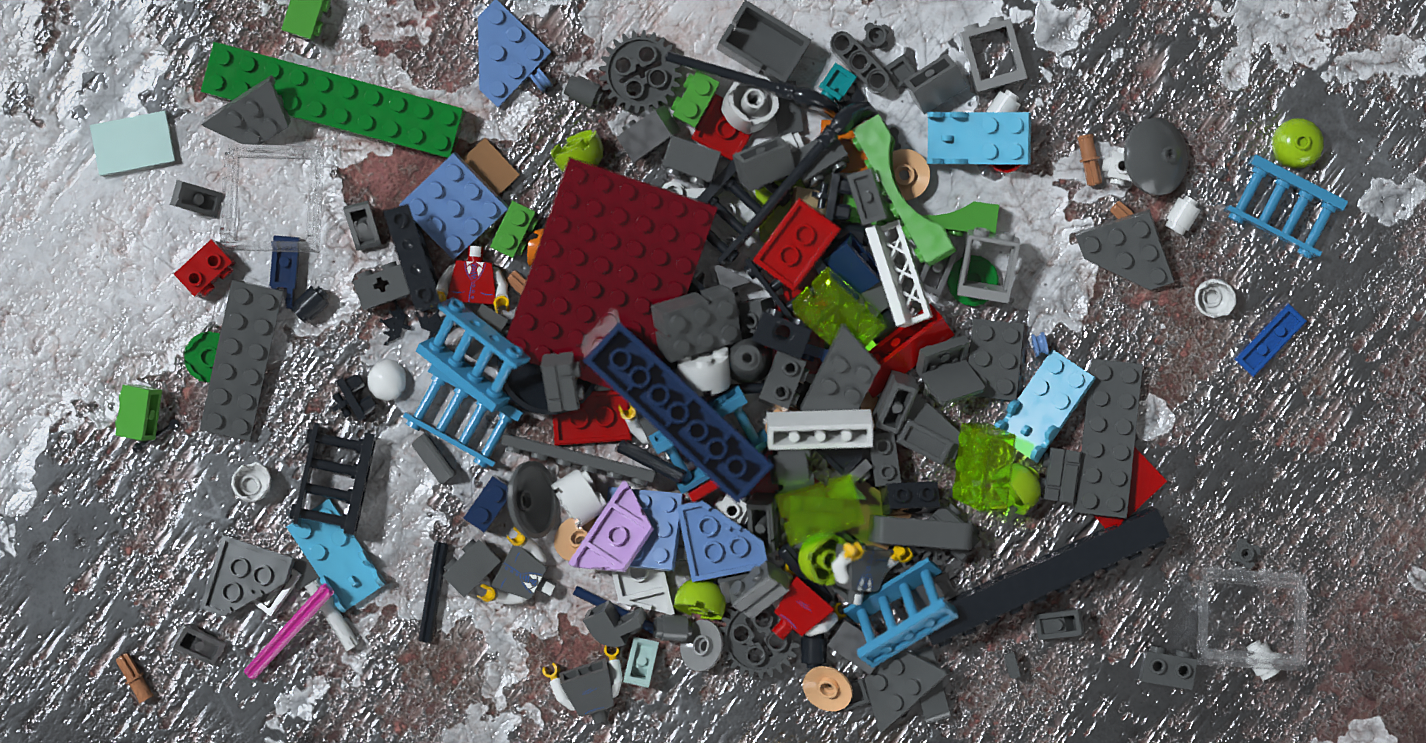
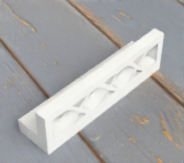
(889, 276)

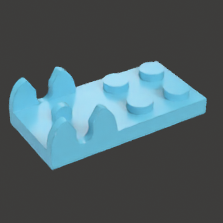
(979, 138)
(1045, 404)
(337, 559)

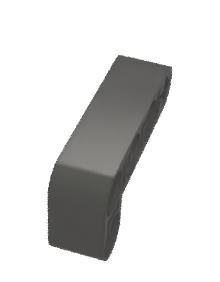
(920, 532)

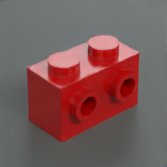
(205, 269)

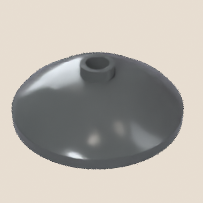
(1156, 156)
(532, 500)

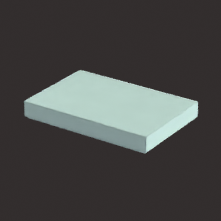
(132, 143)

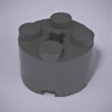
(790, 469)

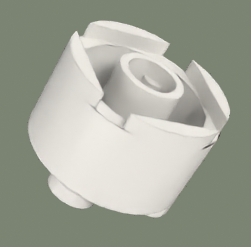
(742, 114)
(706, 371)
(579, 497)

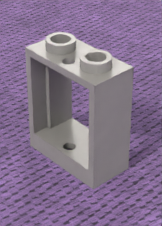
(1000, 80)
(985, 290)

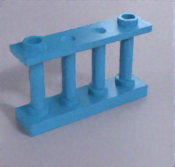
(1307, 192)
(458, 370)
(726, 403)
(507, 415)
(912, 629)

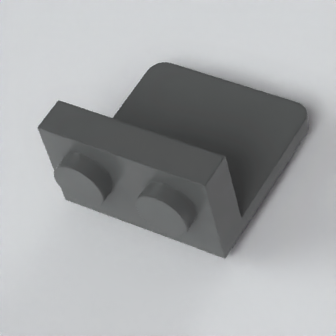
(947, 372)

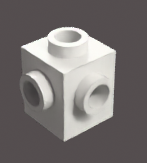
(1111, 169)
(724, 502)

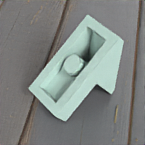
(641, 662)

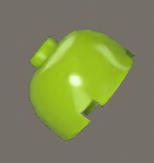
(1297, 143)
(582, 146)
(1024, 488)
(817, 556)
(700, 598)

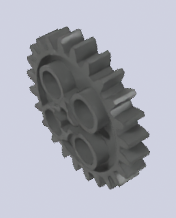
(630, 50)
(739, 649)

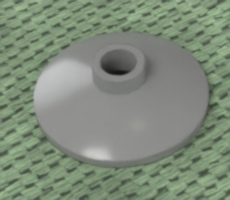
(694, 649)

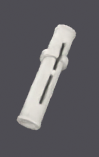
(335, 618)

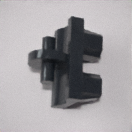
(834, 210)
(348, 387)

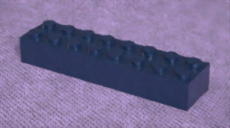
(678, 413)

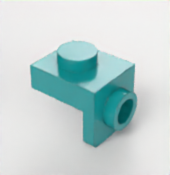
(837, 83)

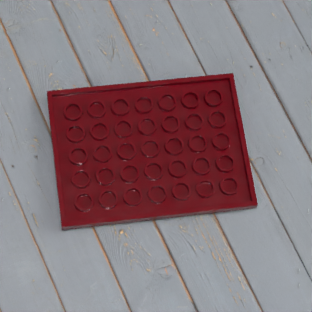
(604, 261)

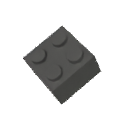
(691, 161)

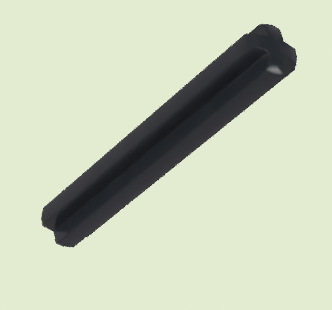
(433, 592)

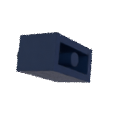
(852, 263)
(488, 504)

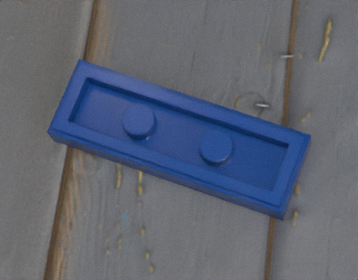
(1270, 340)

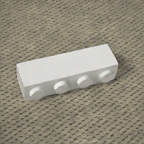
(819, 429)

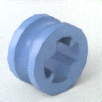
(541, 80)
(1039, 344)

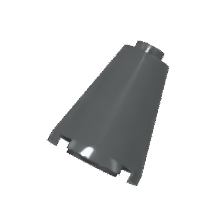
(752, 371)

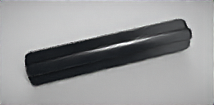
(651, 461)
(790, 556)

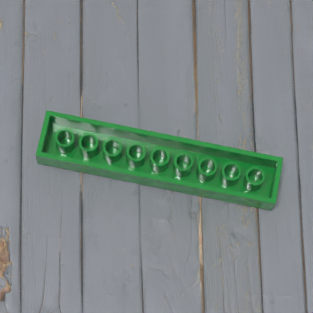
(338, 101)

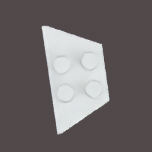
(644, 589)

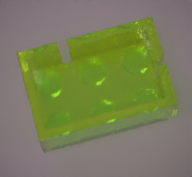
(835, 305)
(983, 459)
(820, 509)

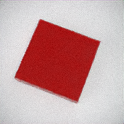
(717, 133)

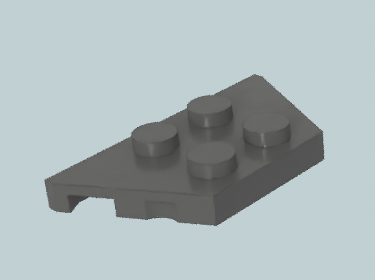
(251, 116)
(842, 375)
(900, 684)

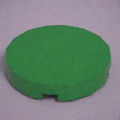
(979, 271)
(193, 355)

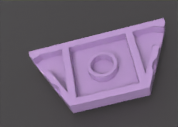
(615, 534)

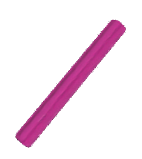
(290, 629)

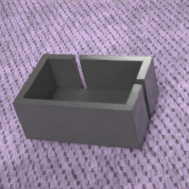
(763, 43)
(695, 323)

